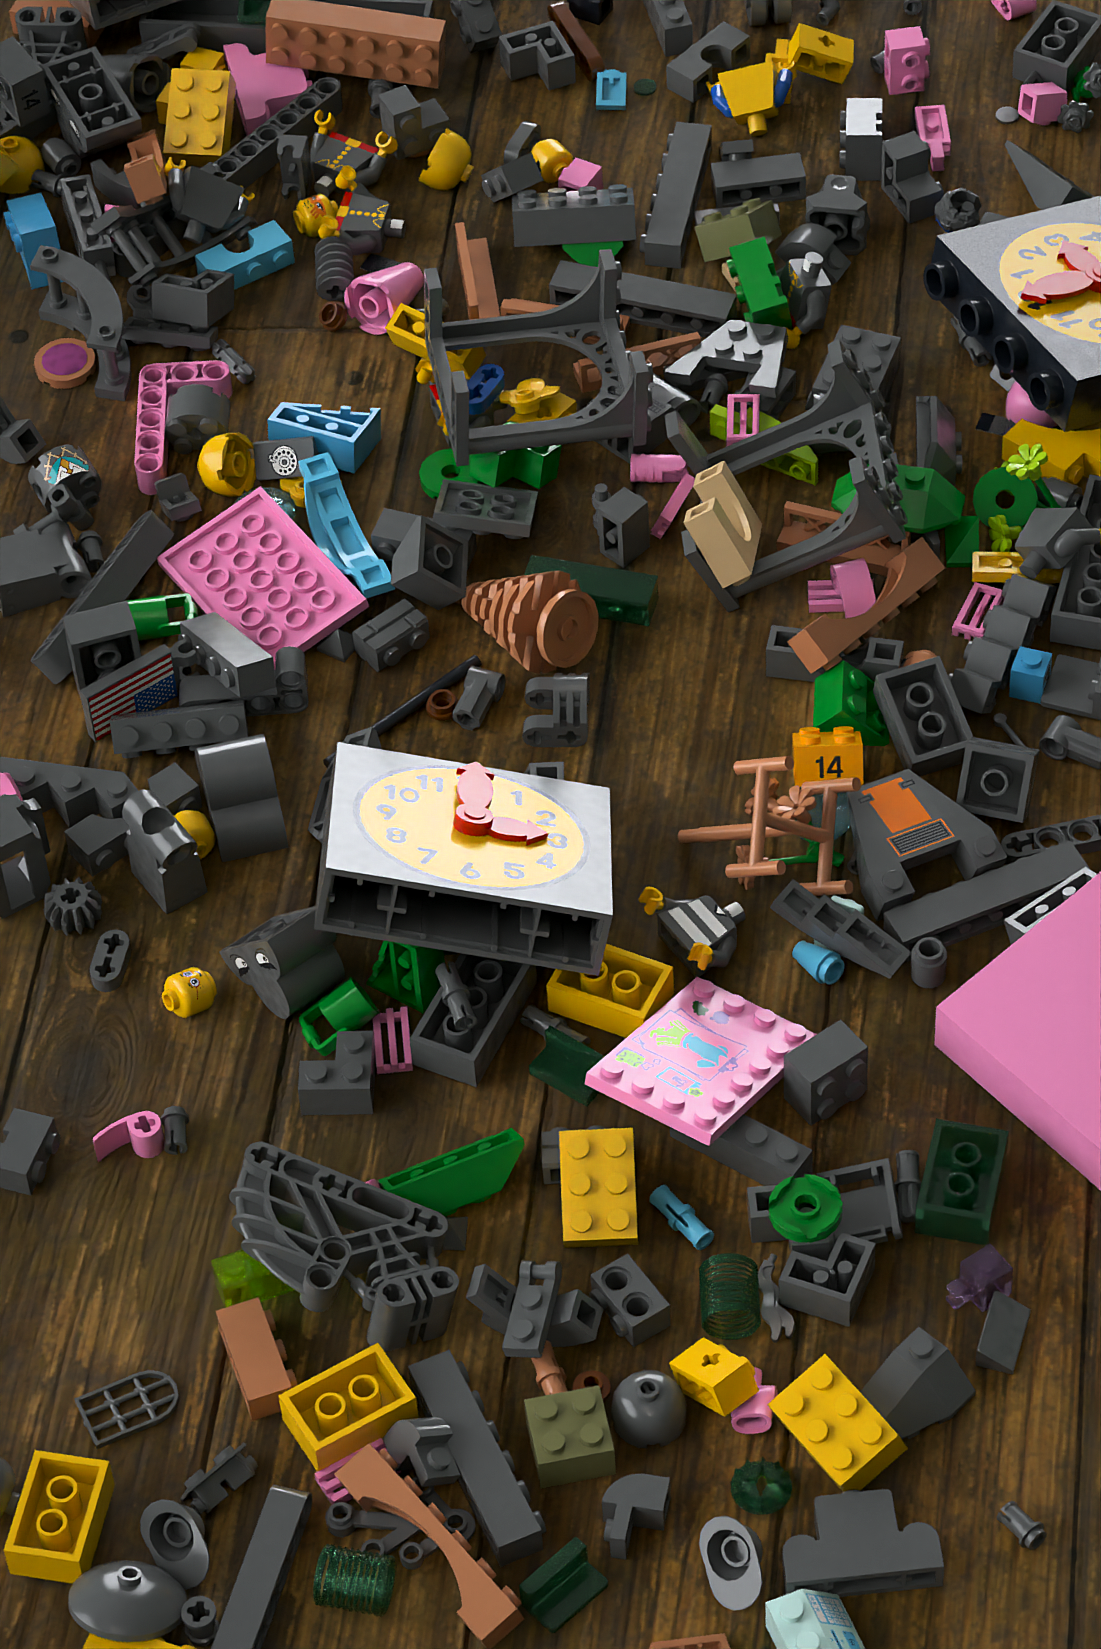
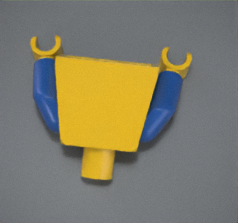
(753, 93)

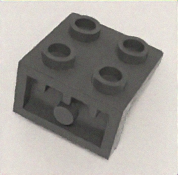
(1074, 687)

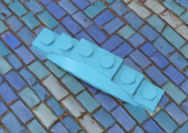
(336, 528)

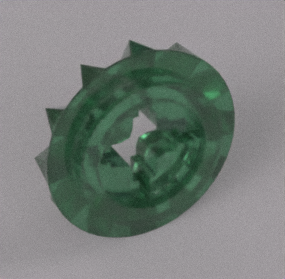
(775, 1494)

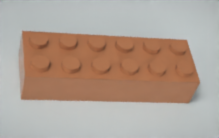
(356, 41)

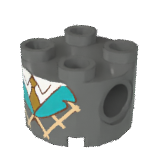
(66, 467)

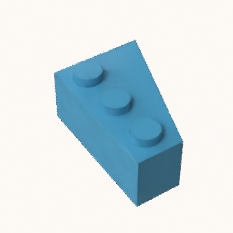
(30, 227)
(342, 433)

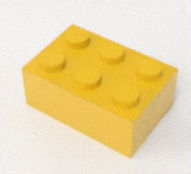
(199, 116)
(619, 998)
(598, 1187)
(347, 1406)
(837, 1425)
(59, 1517)

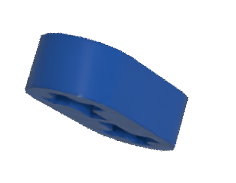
(488, 392)

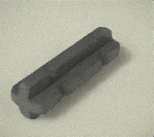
(236, 363)

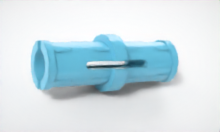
(681, 1217)

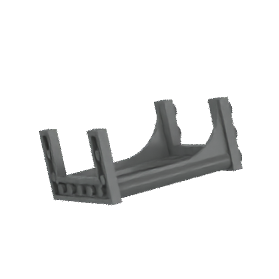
(585, 315)
(871, 513)

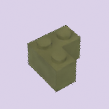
(742, 225)

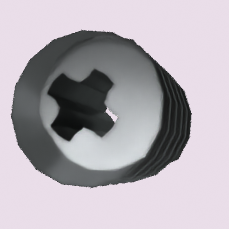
(333, 268)

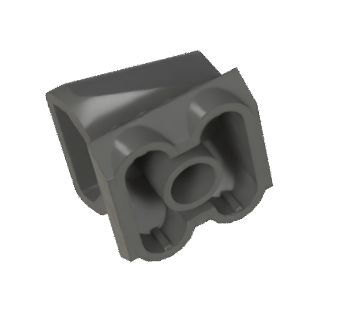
(842, 211)

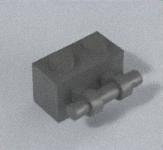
(621, 524)

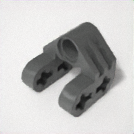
(569, 699)

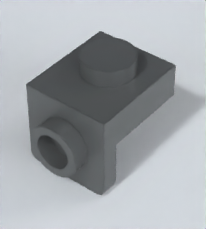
(176, 498)

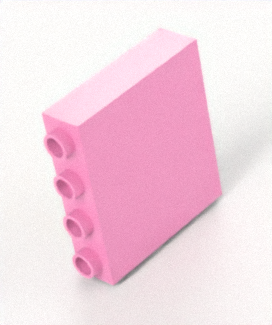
(1034, 1029)

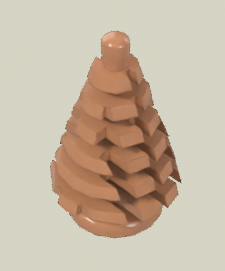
(536, 618)

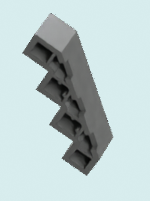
(1007, 628)
(70, 789)

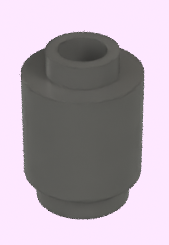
(61, 157)
(1065, 493)
(928, 963)

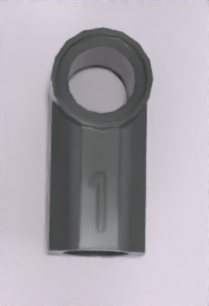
(480, 690)
(1067, 739)

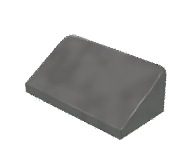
(1002, 1334)

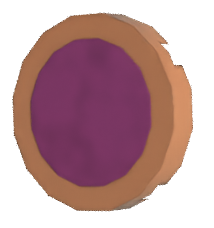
(65, 363)

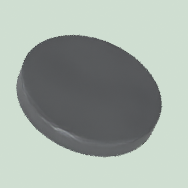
(1007, 115)

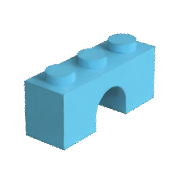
(268, 252)

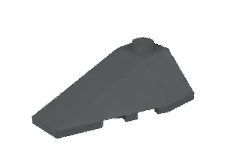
(1044, 184)
(918, 1385)

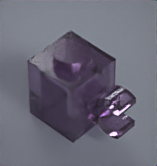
(979, 1278)

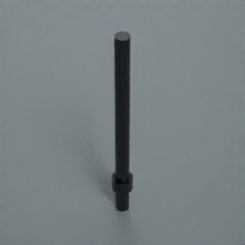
(420, 699)

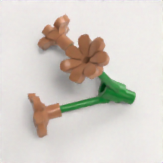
(792, 808)

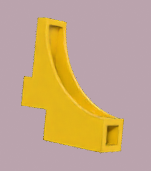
(1069, 453)

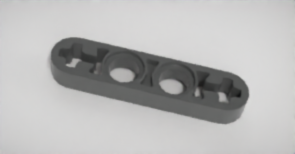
(1059, 832)

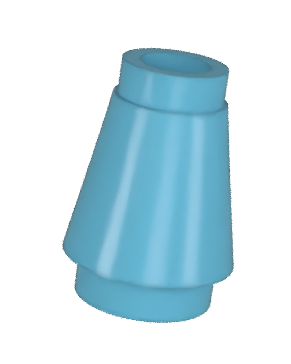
(819, 962)

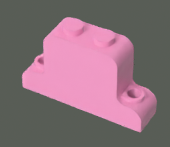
(261, 86)

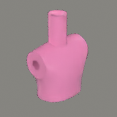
(754, 1414)

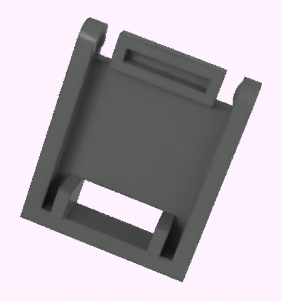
(870, 1210)

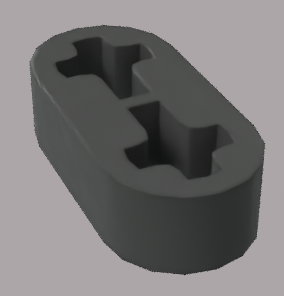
(522, 141)
(103, 959)

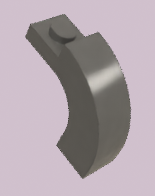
(573, 1318)

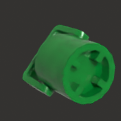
(152, 617)
(345, 1009)

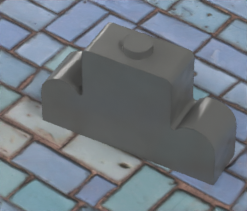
(862, 1549)

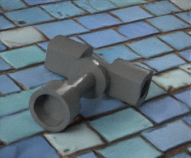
(64, 509)

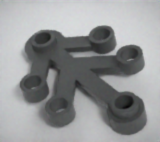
(402, 1528)

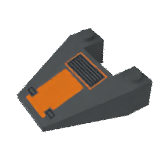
(907, 824)

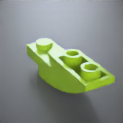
(797, 463)

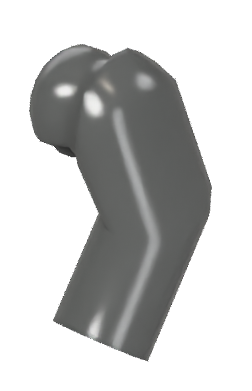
(828, 12)

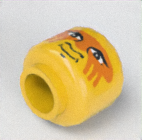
(311, 211)

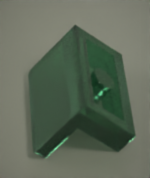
(565, 1065)
(562, 1586)

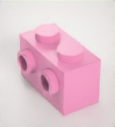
(905, 60)

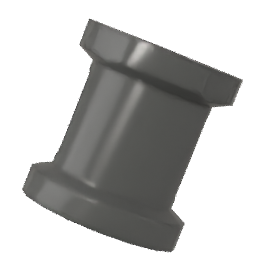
(200, 1620)

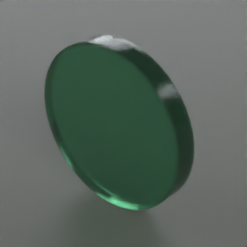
(644, 87)

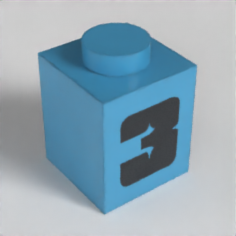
(1030, 674)

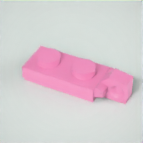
(934, 129)

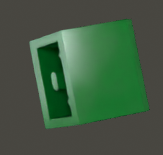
(847, 699)

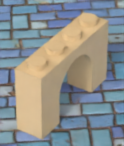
(724, 525)

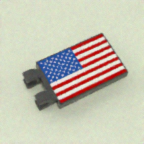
(136, 686)

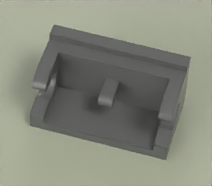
(294, 165)

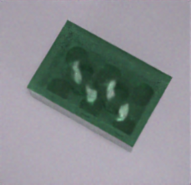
(961, 1182)

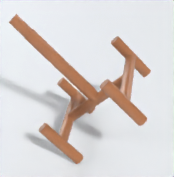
(772, 825)

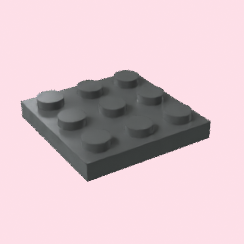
(485, 509)

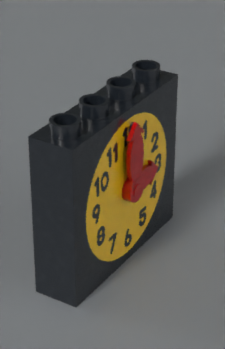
(1032, 302)

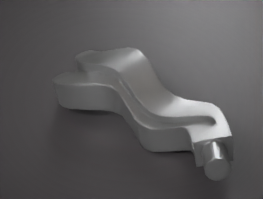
(771, 1311)

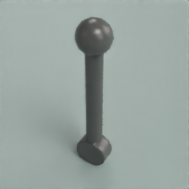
(1000, 720)

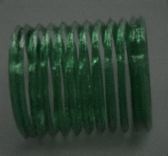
(729, 1303)
(385, 1580)

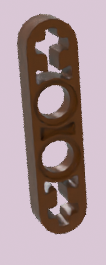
(584, 51)

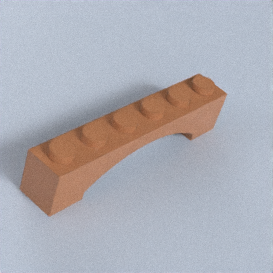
(147, 167)
(825, 638)
(375, 1484)

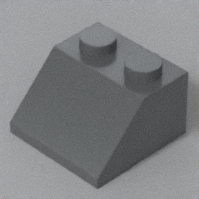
(431, 564)

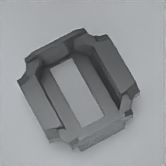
(26, 877)

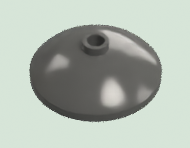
(127, 1601)

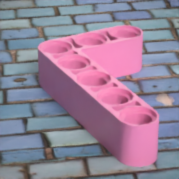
(155, 387)

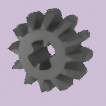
(72, 906)

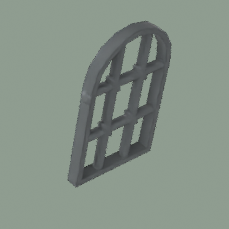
(121, 1419)

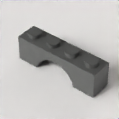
(872, 659)
(103, 841)

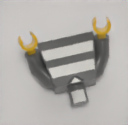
(695, 929)

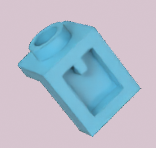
(611, 90)

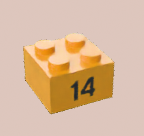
(827, 754)

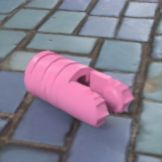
(657, 468)

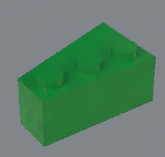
(758, 284)
(407, 973)

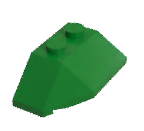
(927, 498)
(459, 1175)

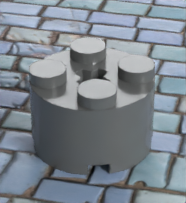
(195, 417)

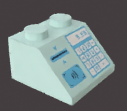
(810, 1622)

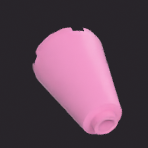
(378, 294)

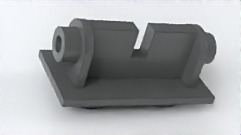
(229, 1467)

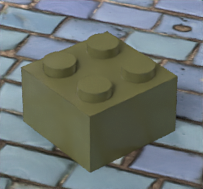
(570, 1436)

